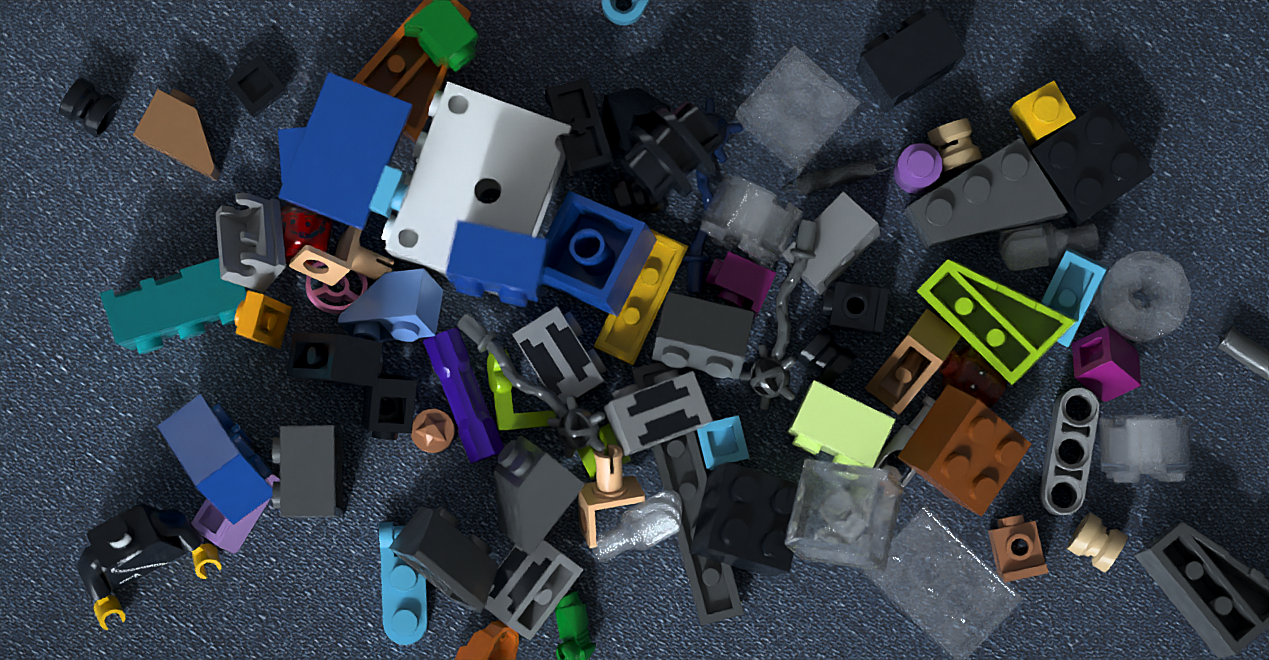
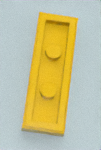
(626, 334)

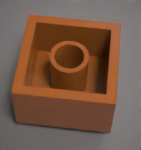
(964, 450)

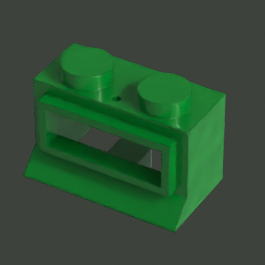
(443, 34)

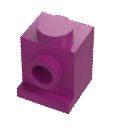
(740, 281)

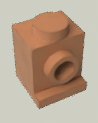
(1014, 567)

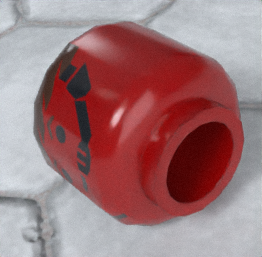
(304, 228)

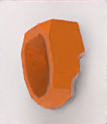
(491, 643)

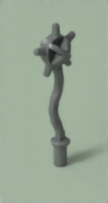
(770, 374)
(576, 425)

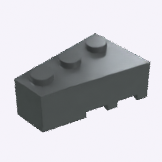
(986, 199)
(1208, 587)

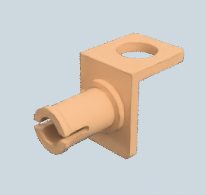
(347, 257)
(607, 492)

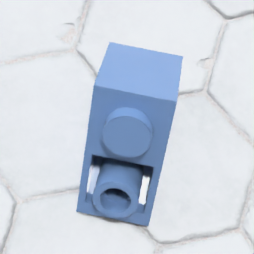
(395, 308)

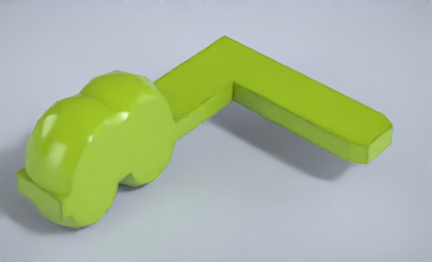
(505, 415)

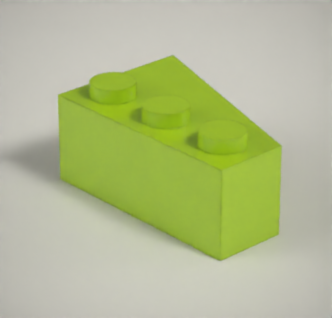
(994, 318)

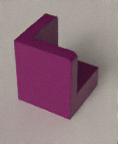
(1106, 364)

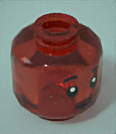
(972, 375)

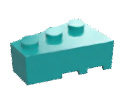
(172, 307)

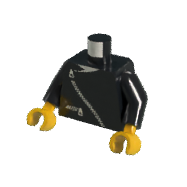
(135, 546)

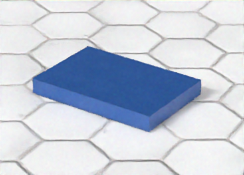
(345, 150)

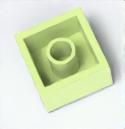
(839, 427)

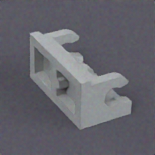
(840, 239)
(251, 242)

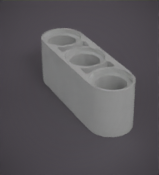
(1083, 435)

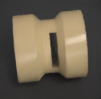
(958, 155)
(1094, 540)

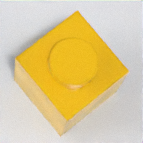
(1042, 113)

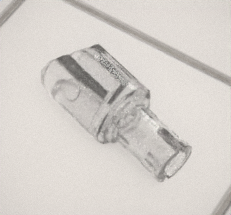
(1044, 244)
(642, 526)

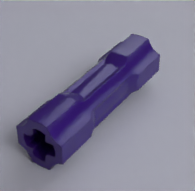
(464, 395)

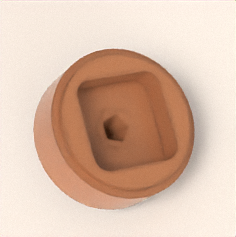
(433, 431)

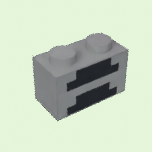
(558, 355)
(657, 412)
(530, 587)

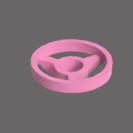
(325, 292)

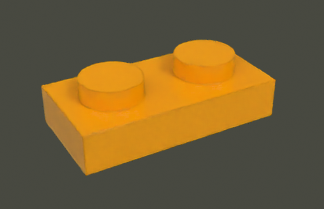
(262, 319)

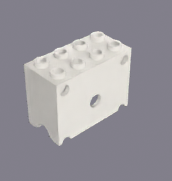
(470, 149)

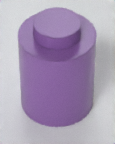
(917, 168)

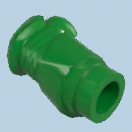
(572, 628)

